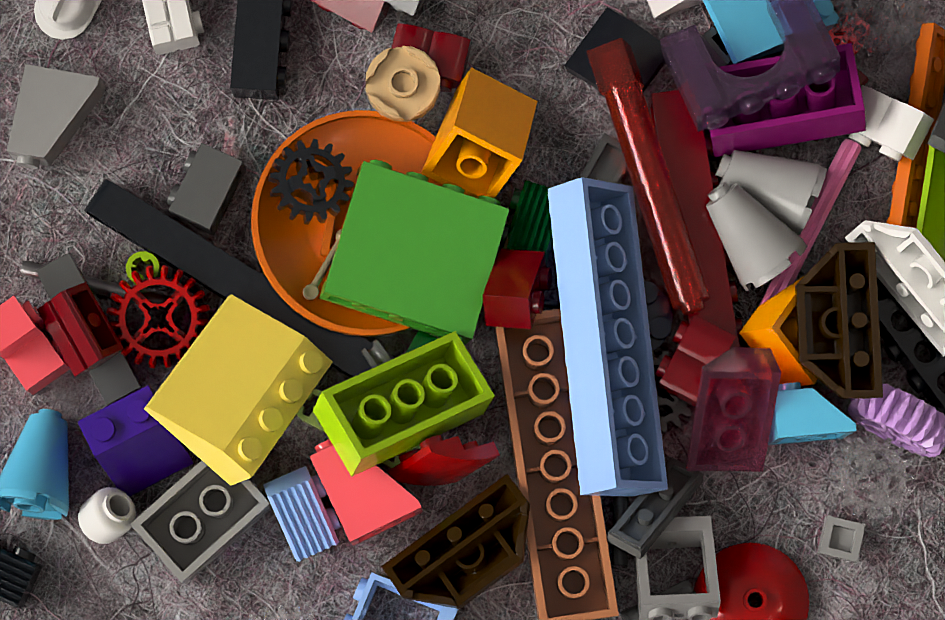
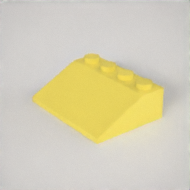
(238, 389)

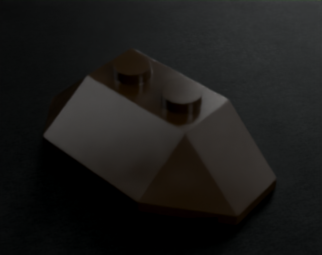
(841, 321)
(465, 549)

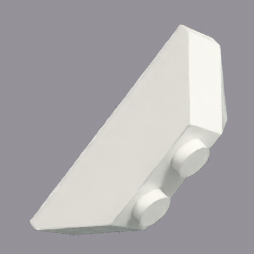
(910, 273)

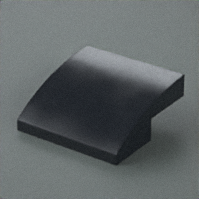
(612, 27)

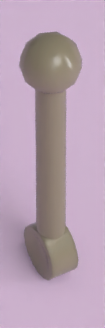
(311, 291)

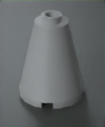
(778, 183)
(751, 235)

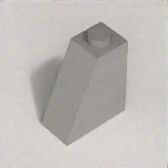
(49, 113)

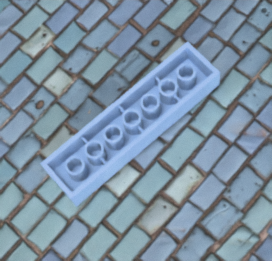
(606, 339)

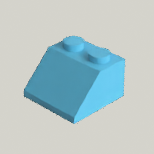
(806, 417)

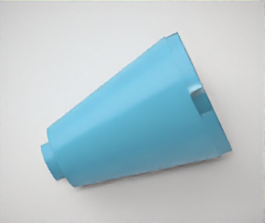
(38, 469)

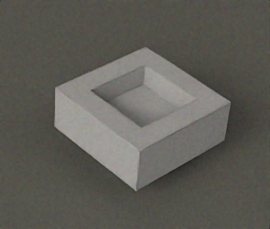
(841, 539)

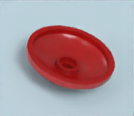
(758, 570)

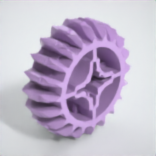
(903, 419)

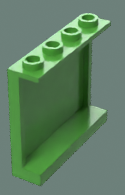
(415, 251)

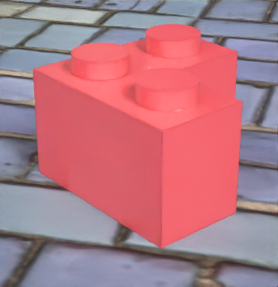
(28, 347)

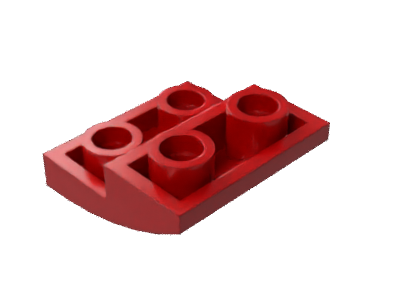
(442, 461)

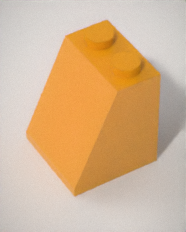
(481, 136)

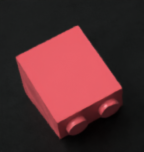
(365, 501)

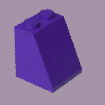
(133, 443)

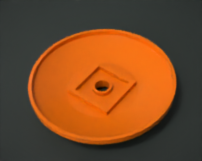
(295, 251)

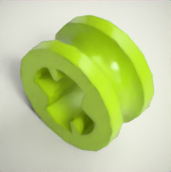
(147, 258)

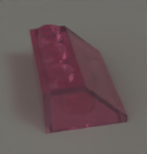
(734, 411)

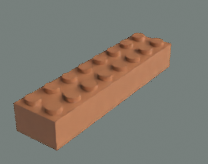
(564, 528)

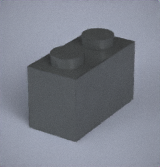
(206, 188)

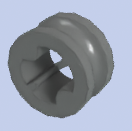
(376, 355)

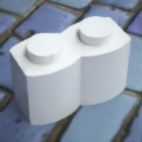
(892, 125)

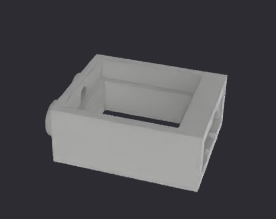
(681, 533)

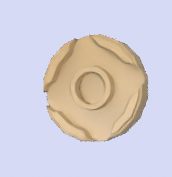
(402, 83)

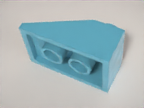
(749, 30)

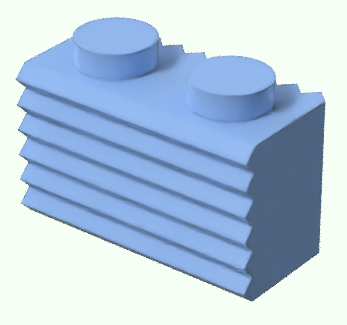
(301, 512)

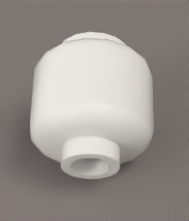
(106, 515)

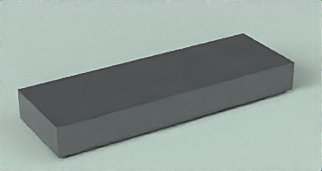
(654, 511)

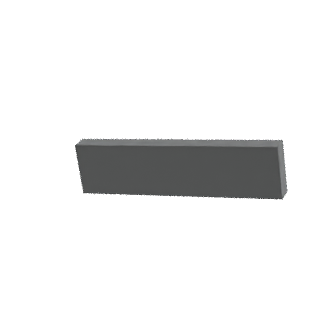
(114, 377)

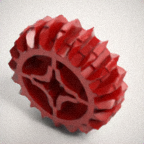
(133, 293)

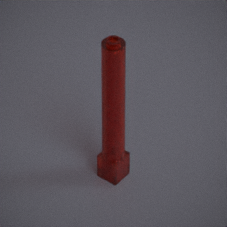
(622, 88)

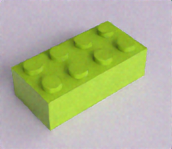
(403, 403)

